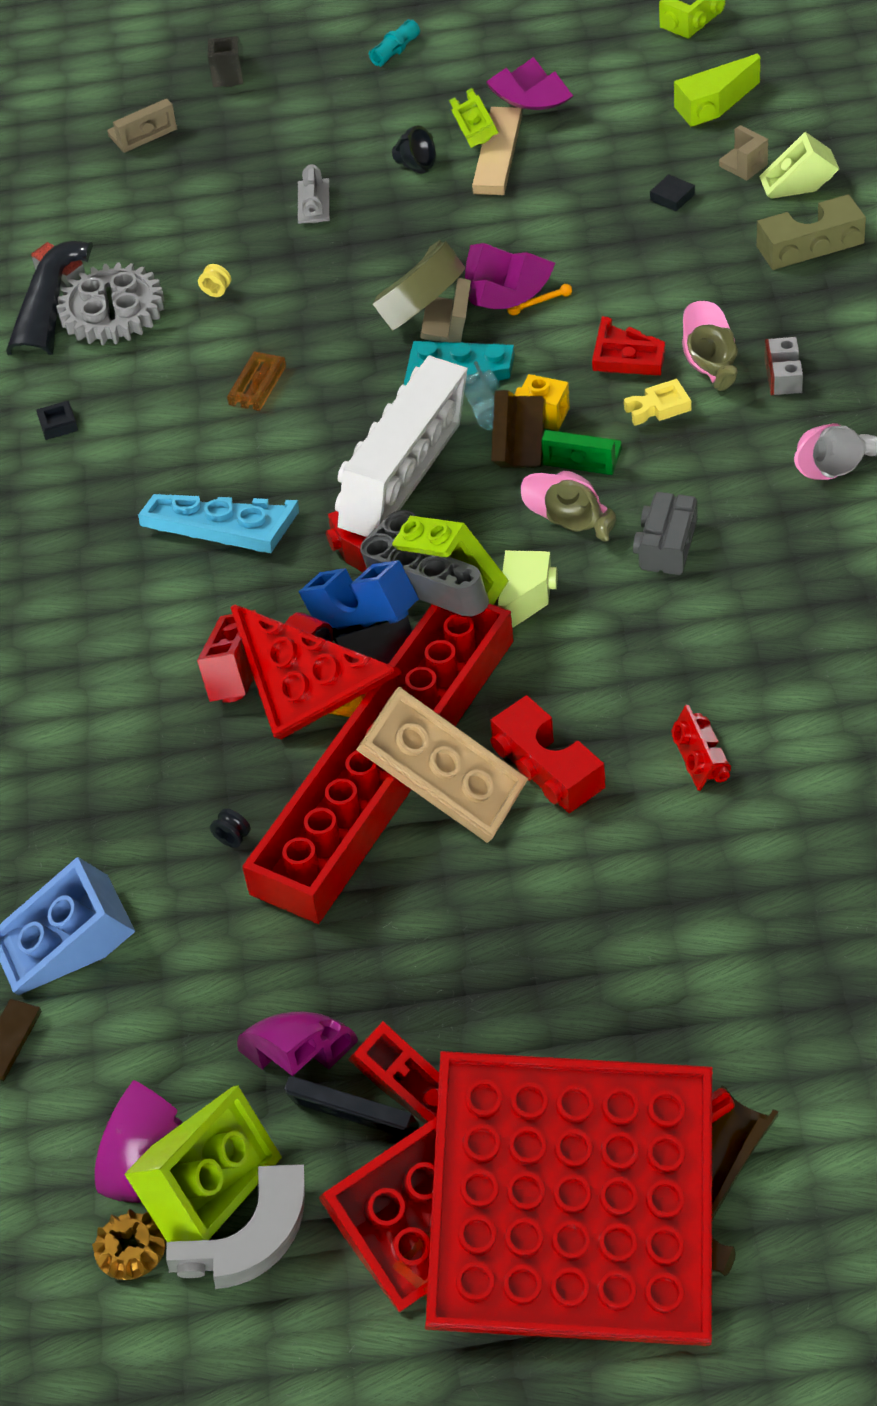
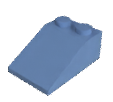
(62, 927)

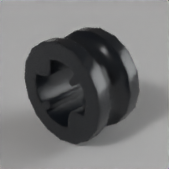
(230, 828)

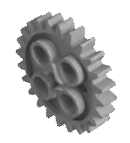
(86, 308)

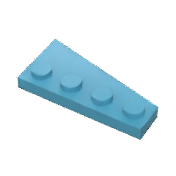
(220, 520)

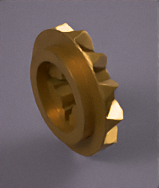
(133, 1261)

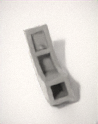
(255, 1245)

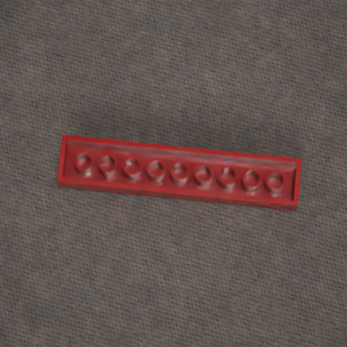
(350, 798)

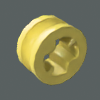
(214, 280)

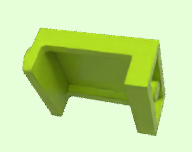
(454, 541)

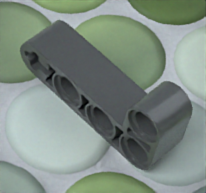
(434, 578)

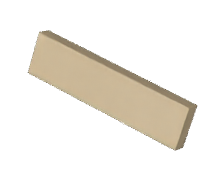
(498, 152)

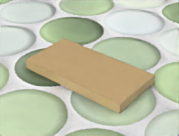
(442, 764)

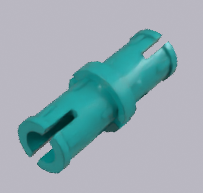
(394, 42)

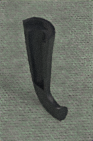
(38, 312)

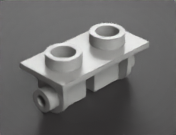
(313, 196)

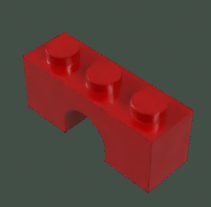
(564, 775)

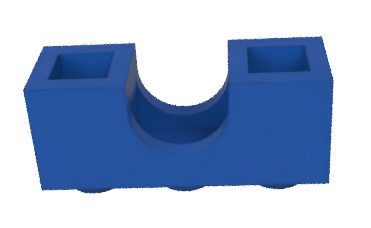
(375, 596)

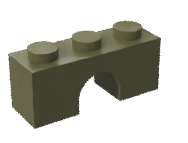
(788, 242)

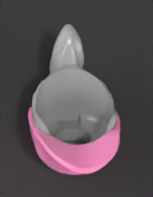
(832, 451)

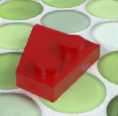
(627, 351)

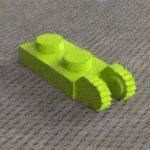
(473, 119)

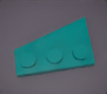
(495, 357)

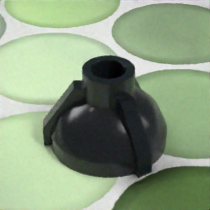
(415, 150)

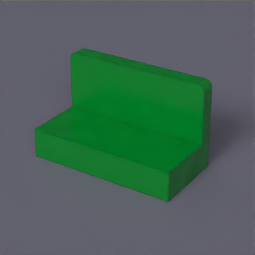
(580, 452)

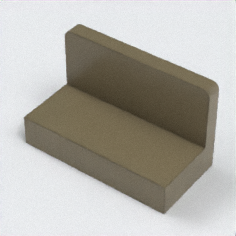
(143, 125)
(446, 317)

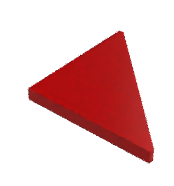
(302, 673)

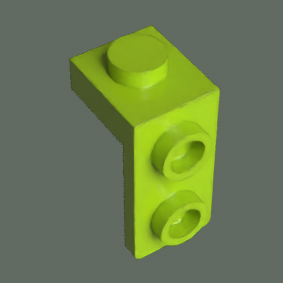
(686, 18)

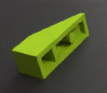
(715, 90)

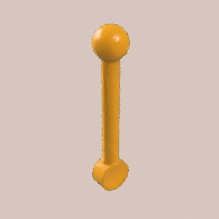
(565, 290)

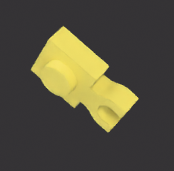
(660, 401)

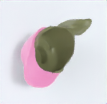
(709, 343)
(567, 501)

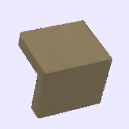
(748, 155)

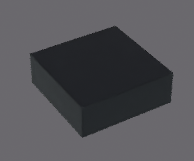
(672, 192)
(57, 420)

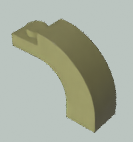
(419, 286)

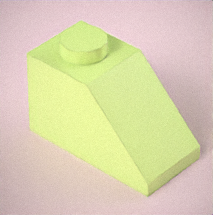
(799, 169)
(528, 583)

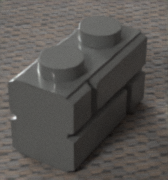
(666, 533)

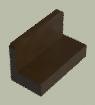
(517, 430)

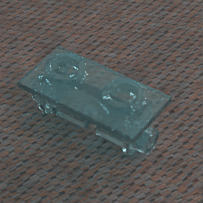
(480, 393)

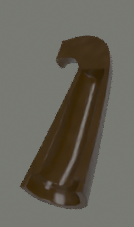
(733, 1141)

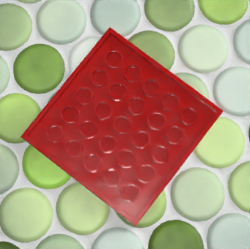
(572, 1199)

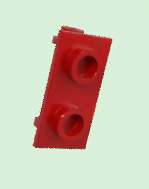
(694, 737)

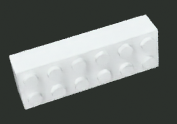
(401, 446)

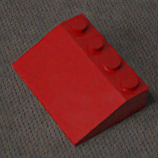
(388, 1210)

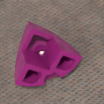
(529, 87)
(504, 278)
(295, 1039)
(133, 1128)

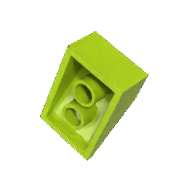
(203, 1168)

